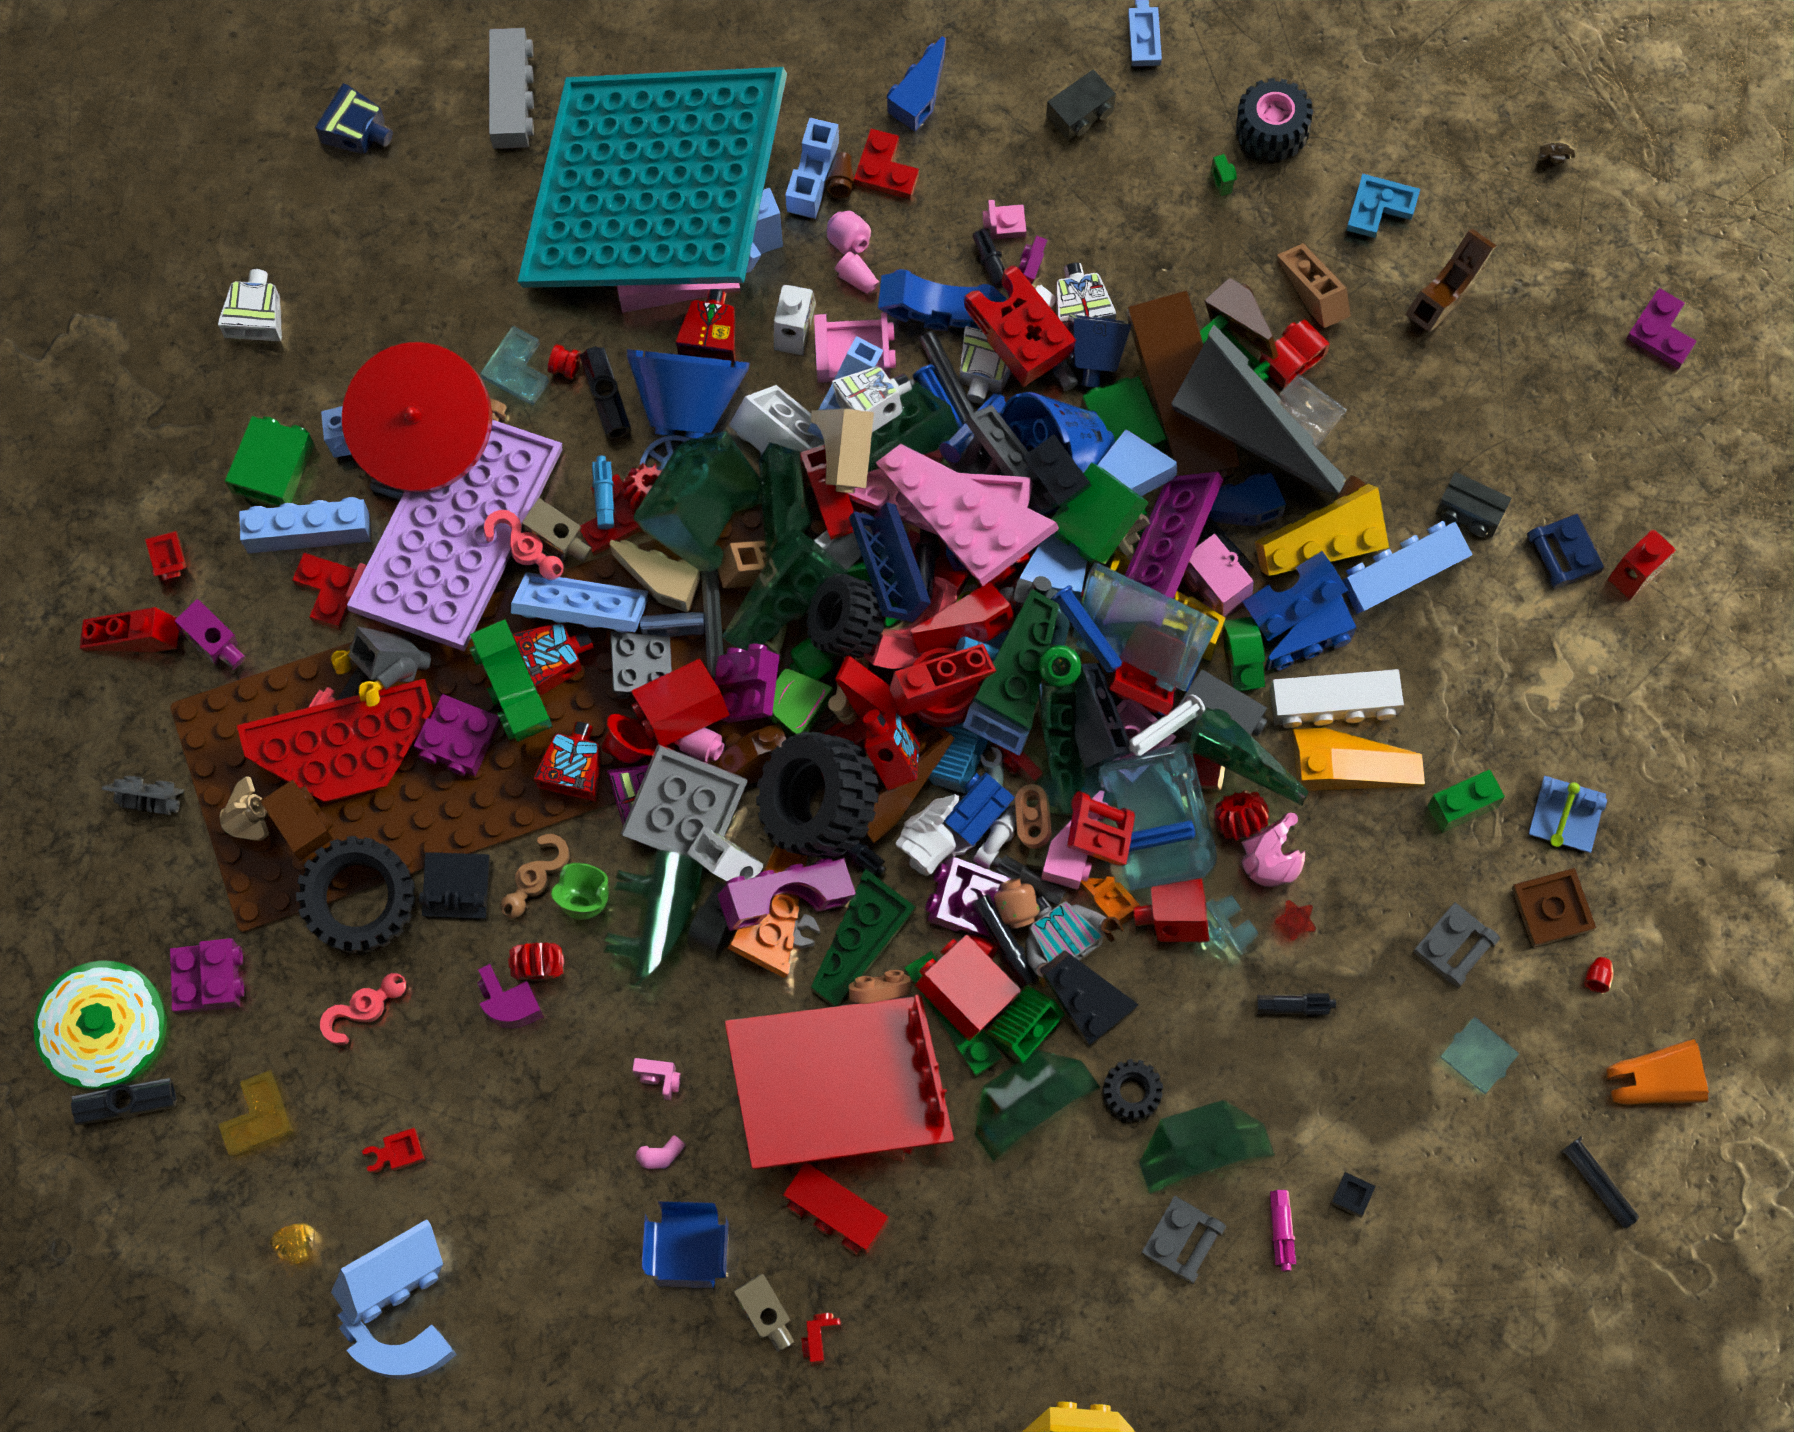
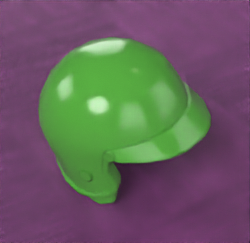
(581, 891)

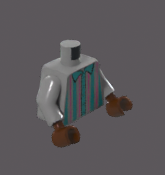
(1067, 929)

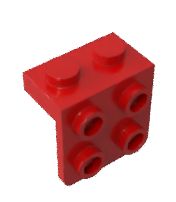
(1137, 685)

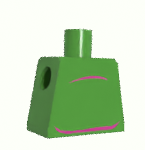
(798, 702)

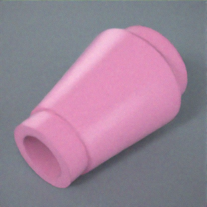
(855, 272)

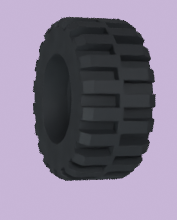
(846, 801)

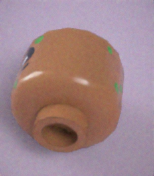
(1017, 903)

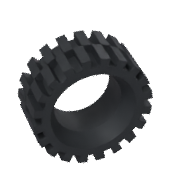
(326, 866)

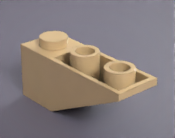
(664, 579)

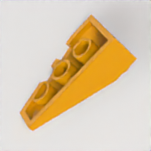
(1344, 761)

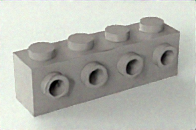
(509, 88)

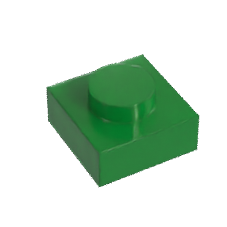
(1223, 174)

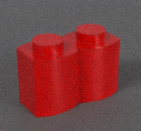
(1297, 352)

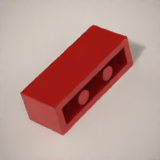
(835, 1209)

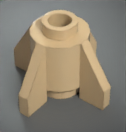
(244, 813)

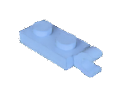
(1144, 34)

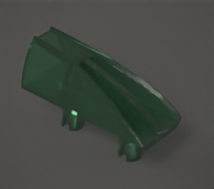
(665, 906)

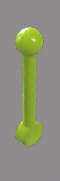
(1557, 838)

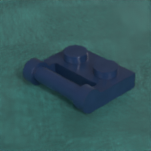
(1574, 547)

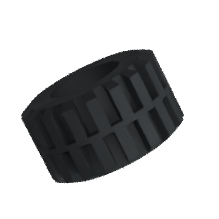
(844, 617)

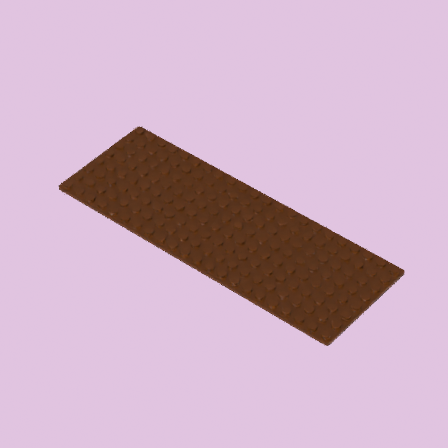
(425, 802)

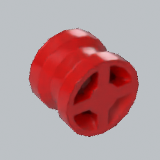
(564, 361)

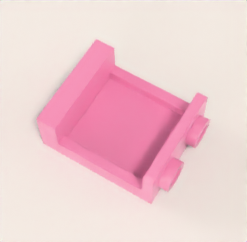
(836, 338)

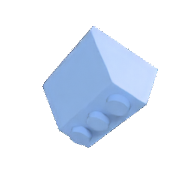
(388, 1274)

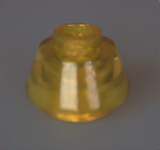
(293, 1242)

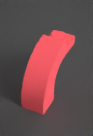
(896, 647)

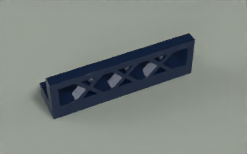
(897, 563)

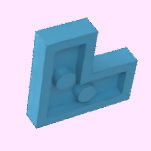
(1379, 197)

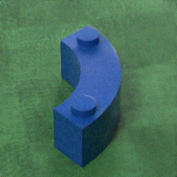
(933, 303)

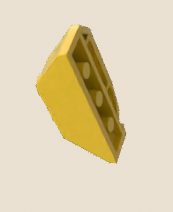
(1068, 1418)

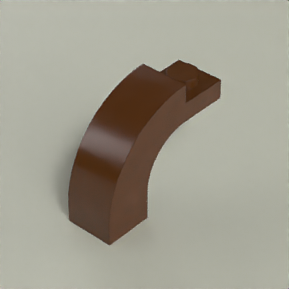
(1452, 283)

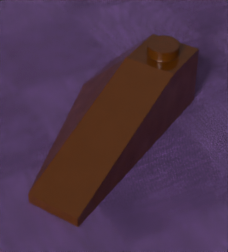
(895, 802)

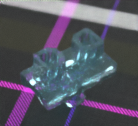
(1240, 936)

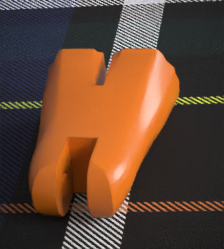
(1662, 1076)

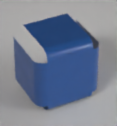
(686, 1245)

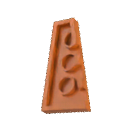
(773, 938)

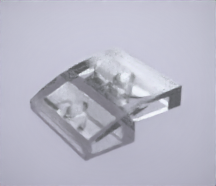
(1311, 408)

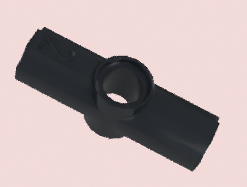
(600, 378)
(103, 1104)

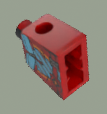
(551, 654)
(891, 748)
(571, 764)

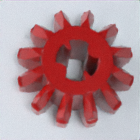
(639, 483)
(1241, 815)
(536, 961)

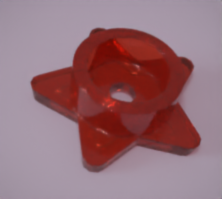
(1296, 928)

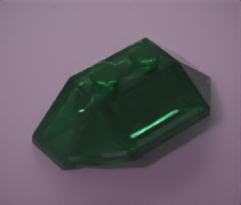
(783, 494)
(1029, 1099)
(1202, 1145)

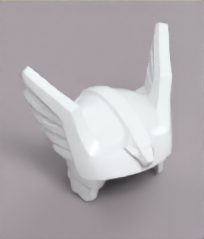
(929, 838)

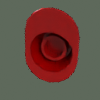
(628, 739)

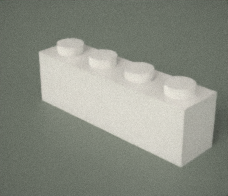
(1336, 698)

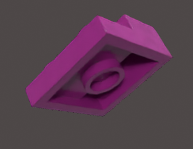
(747, 682)
(457, 736)
(957, 888)
(206, 976)

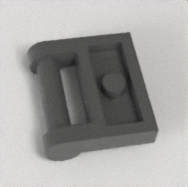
(1447, 938)
(1173, 1234)

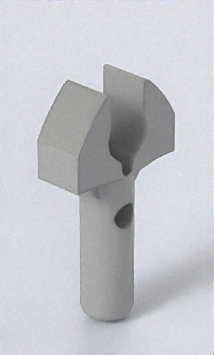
(806, 922)

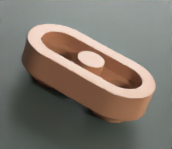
(1033, 818)
(873, 989)

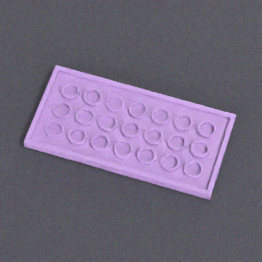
(433, 558)

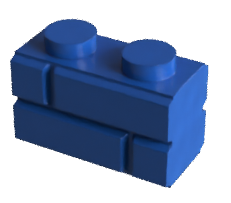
(978, 807)

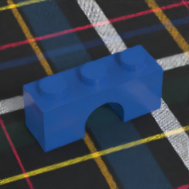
(1281, 610)

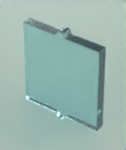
(1479, 1055)

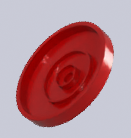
(416, 417)

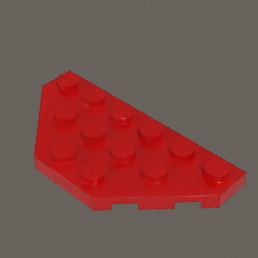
(340, 744)

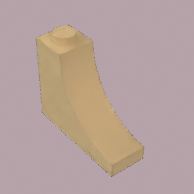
(847, 446)

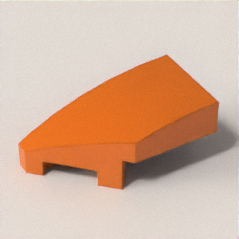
(1110, 898)

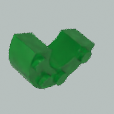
(511, 684)

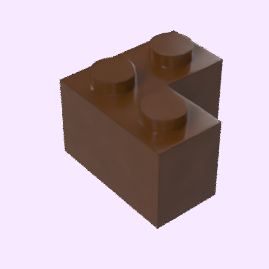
(298, 818)

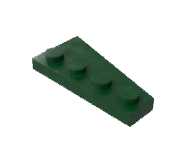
(1017, 679)
(861, 937)

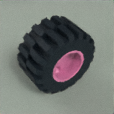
(1274, 119)

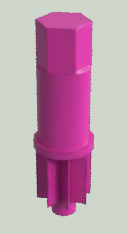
(1282, 1230)

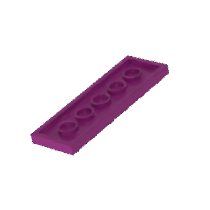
(1173, 531)

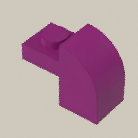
(509, 1008)

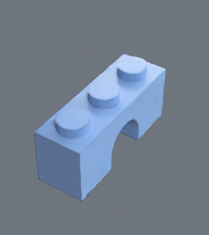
(816, 160)

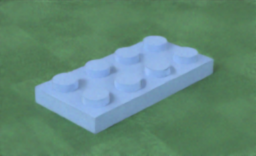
(580, 602)

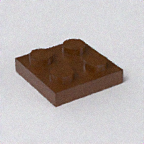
(1553, 907)

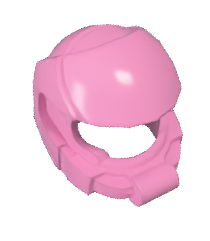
(1264, 855)

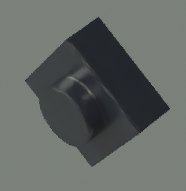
(1353, 1194)

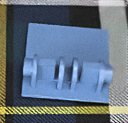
(1582, 818)

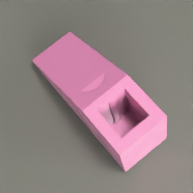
(1067, 865)

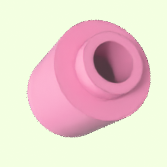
(702, 745)

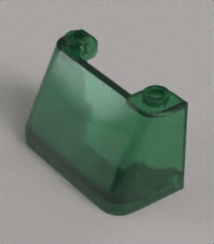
(697, 497)

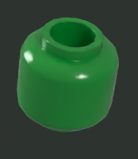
(811, 661)
(1062, 677)

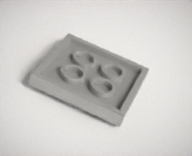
(679, 800)

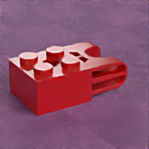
(1021, 328)

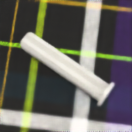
(1161, 729)

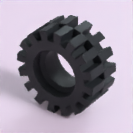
(1125, 1109)

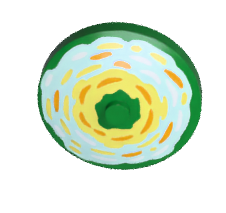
(100, 1025)

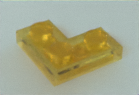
(265, 1120)

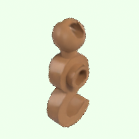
(532, 876)

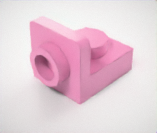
(1004, 221)
(653, 1071)

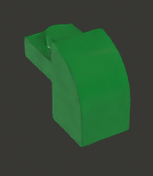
(1245, 653)

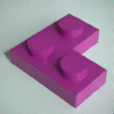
(1032, 257)
(1655, 332)

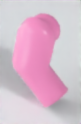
(660, 1157)

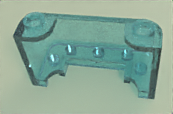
(1146, 627)
(1162, 791)

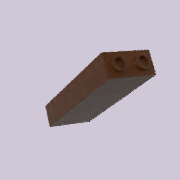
(1167, 348)

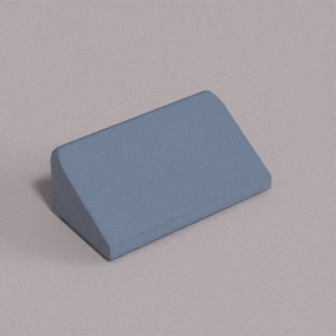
(673, 624)

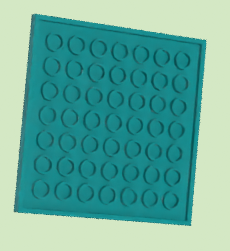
(654, 179)

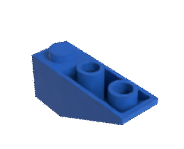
(916, 94)
(1248, 502)
(1322, 629)

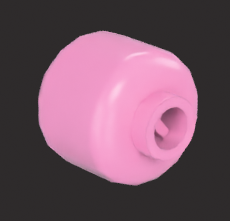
(848, 232)

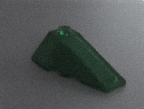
(782, 590)
(1233, 748)

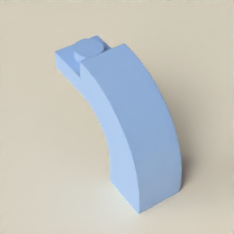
(859, 357)
(403, 1361)

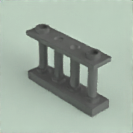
(1005, 450)

